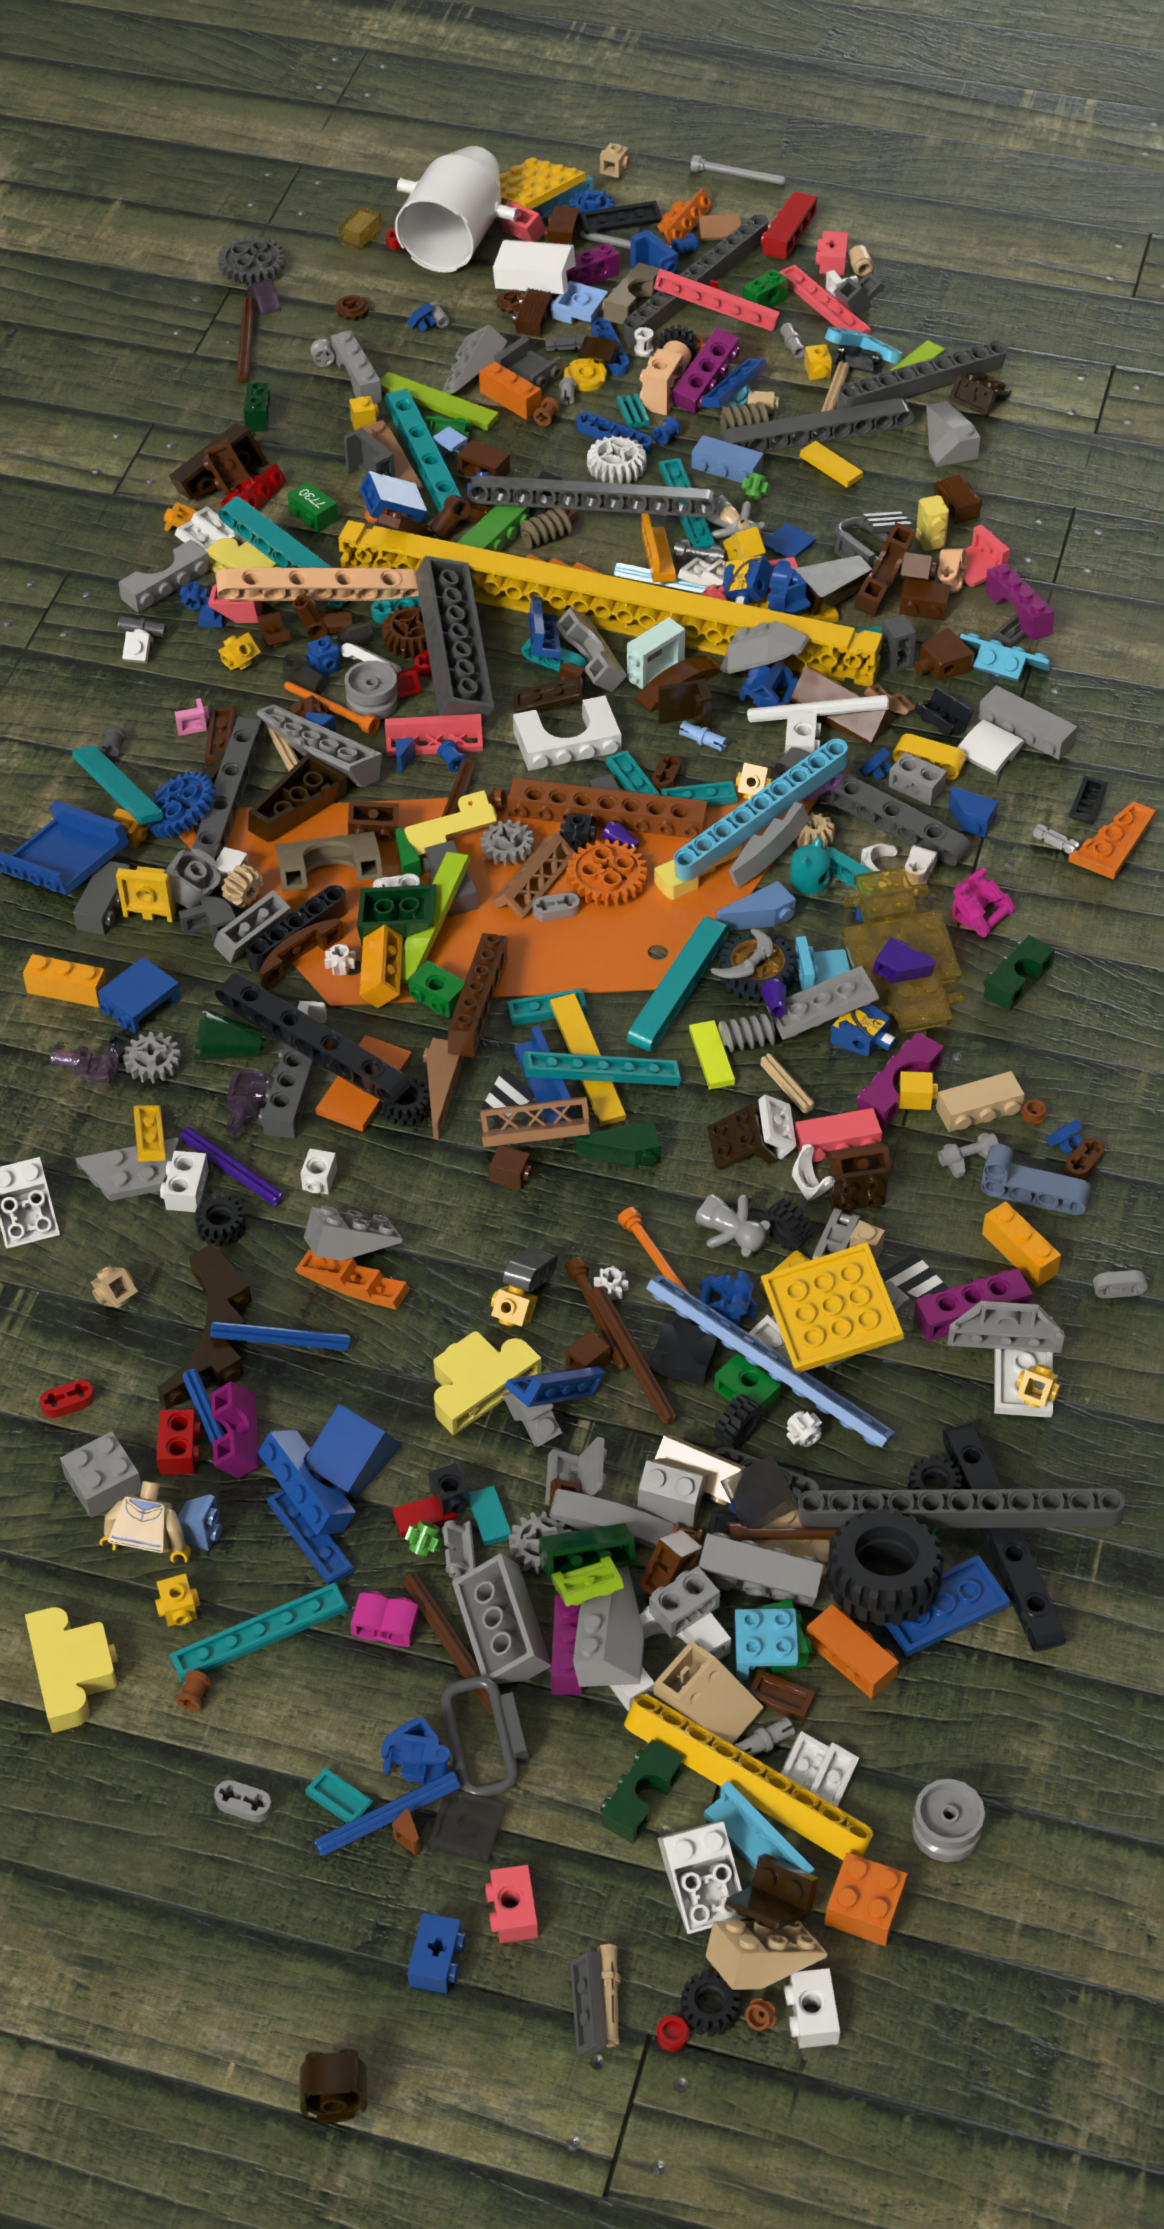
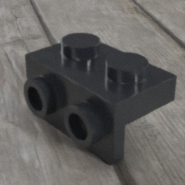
(944, 712)

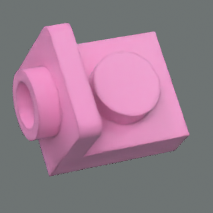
(192, 720)

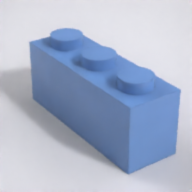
(726, 459)

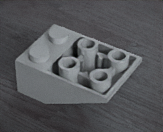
(347, 1234)

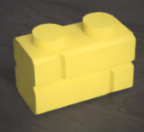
(932, 523)

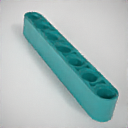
(269, 538)
(678, 984)

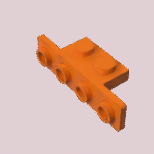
(684, 216)

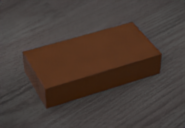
(782, 1695)

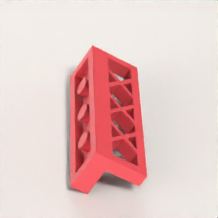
(434, 730)

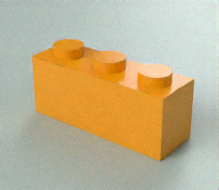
(381, 966)
(64, 980)
(1021, 1244)

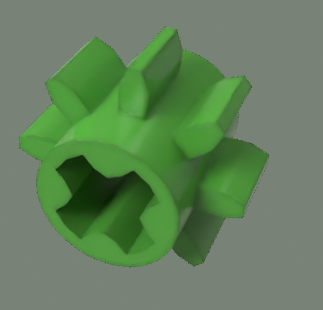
(755, 486)
(424, 1538)

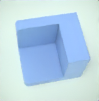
(449, 440)

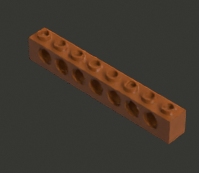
(633, 810)

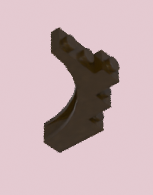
(212, 1357)

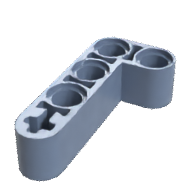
(1031, 1185)

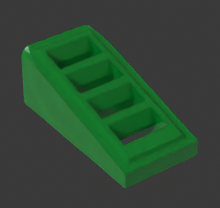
(408, 858)

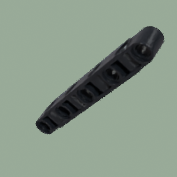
(313, 1039)
(1018, 1577)

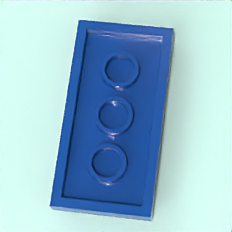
(965, 1598)

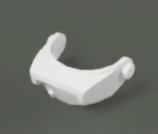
(871, 853)
(809, 1184)

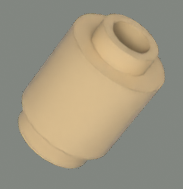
(860, 260)
(767, 398)

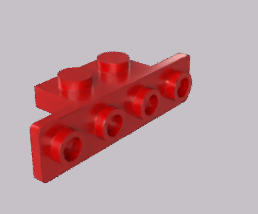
(258, 488)

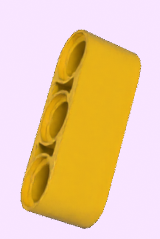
(933, 752)

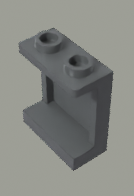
(528, 364)
(367, 454)

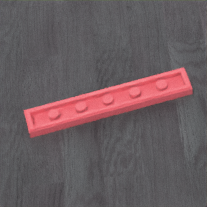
(716, 300)
(822, 301)

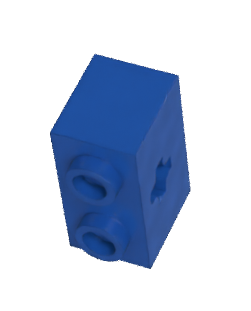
(435, 1935)

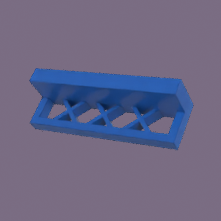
(538, 624)
(543, 1088)
(556, 1386)

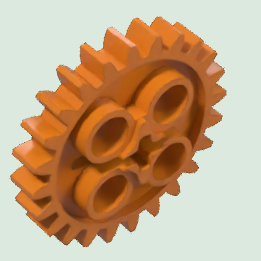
(606, 872)

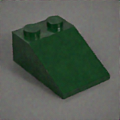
(399, 907)

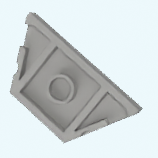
(122, 1175)

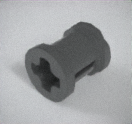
(113, 738)

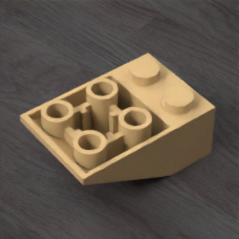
(707, 1693)
(756, 1956)

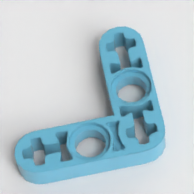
(863, 340)

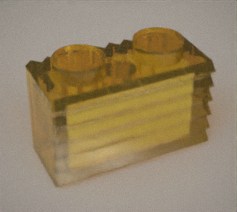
(359, 227)

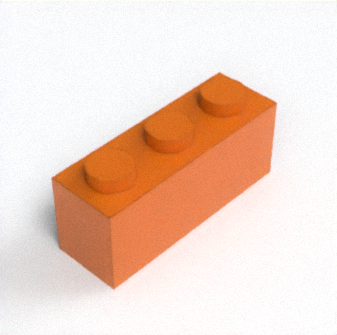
(510, 390)
(852, 1651)

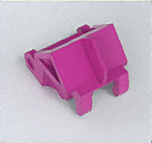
(971, 899)

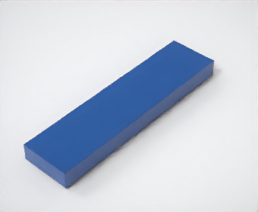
(734, 383)
(320, 1549)

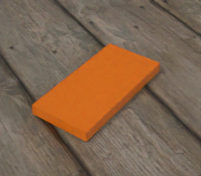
(351, 1105)

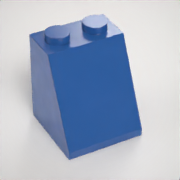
(350, 1452)

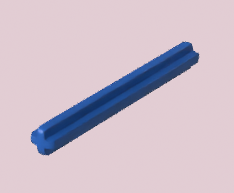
(280, 1335)
(387, 1813)

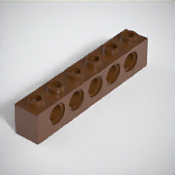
(477, 995)

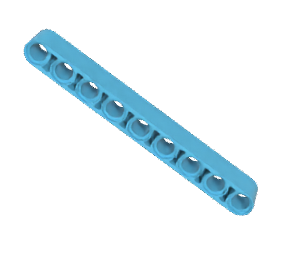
(760, 809)

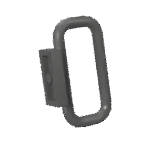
(848, 546)
(508, 1729)

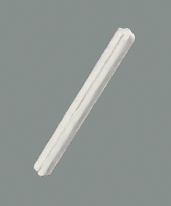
(821, 708)

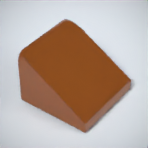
(405, 1832)

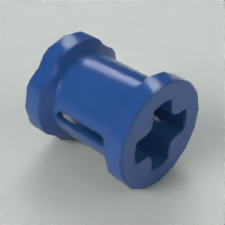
(685, 244)
(664, 432)
(449, 752)

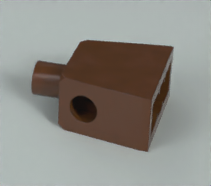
(944, 656)

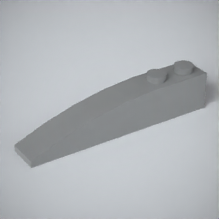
(343, 754)
(610, 1638)

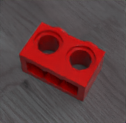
(174, 1442)

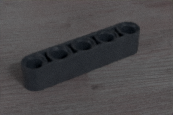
(323, 906)

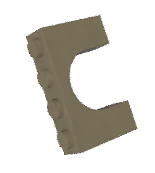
(354, 850)

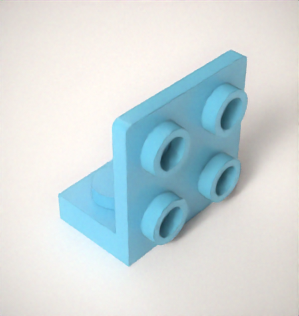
(818, 966)
(764, 1639)

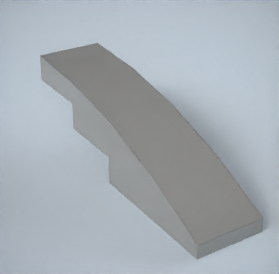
(764, 849)
(593, 1512)

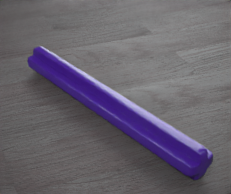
(232, 1166)

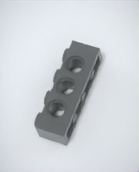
(288, 1093)

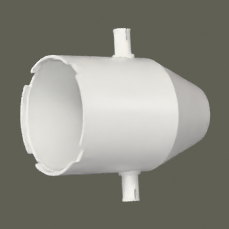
(451, 209)

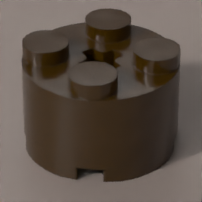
(333, 2086)

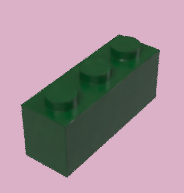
(585, 1547)

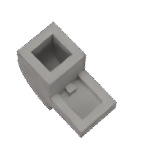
(537, 1420)

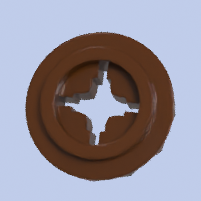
(506, 299)
(346, 307)

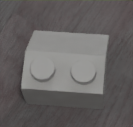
(671, 1493)

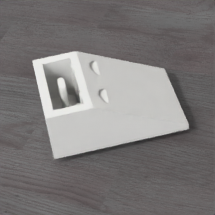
(25, 1204)
(701, 1874)

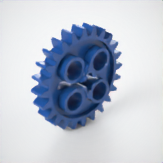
(190, 792)

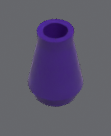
(617, 831)
(775, 996)

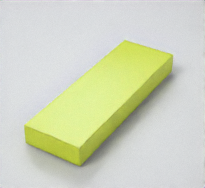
(711, 1054)

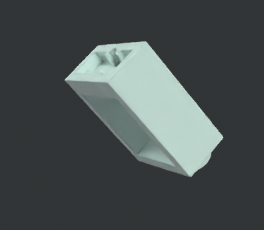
(665, 635)

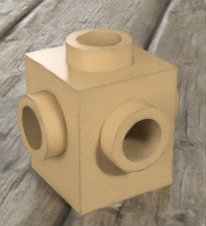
(614, 160)
(121, 1286)

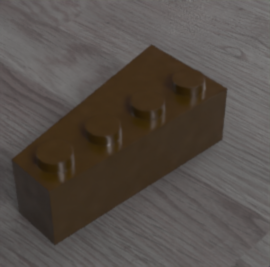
(194, 479)
(296, 797)

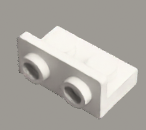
(777, 1125)

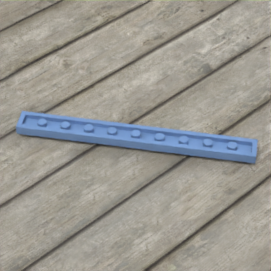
(778, 1366)

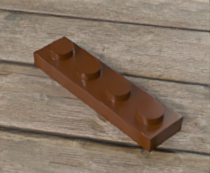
(405, 524)

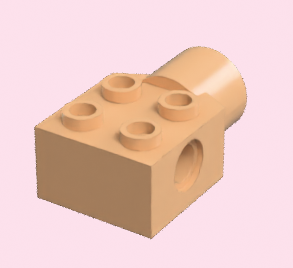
(662, 376)

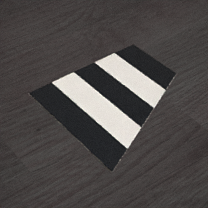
(507, 1092)
(914, 1277)

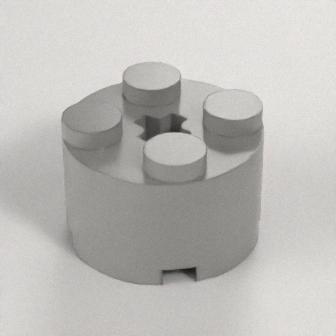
(192, 877)

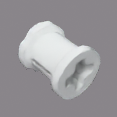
(643, 341)

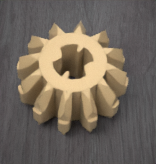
(816, 827)
(242, 886)

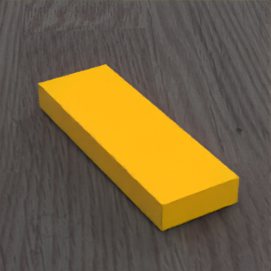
(831, 464)
(149, 1133)

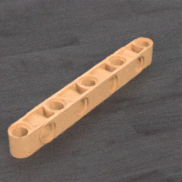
(319, 583)

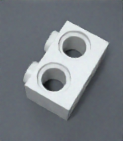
(184, 1181)

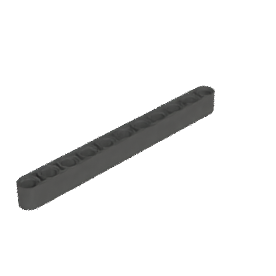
(709, 267)
(601, 490)
(974, 1502)

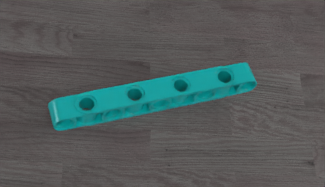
(421, 447)

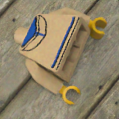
(145, 1524)

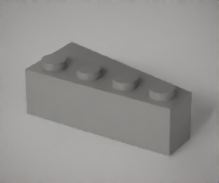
(760, 1570)

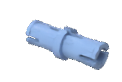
(703, 736)

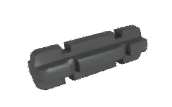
(564, 343)

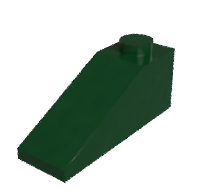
(626, 1145)

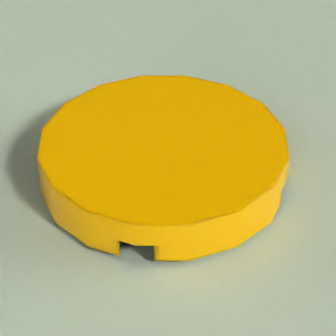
(586, 374)

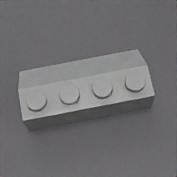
(501, 1621)

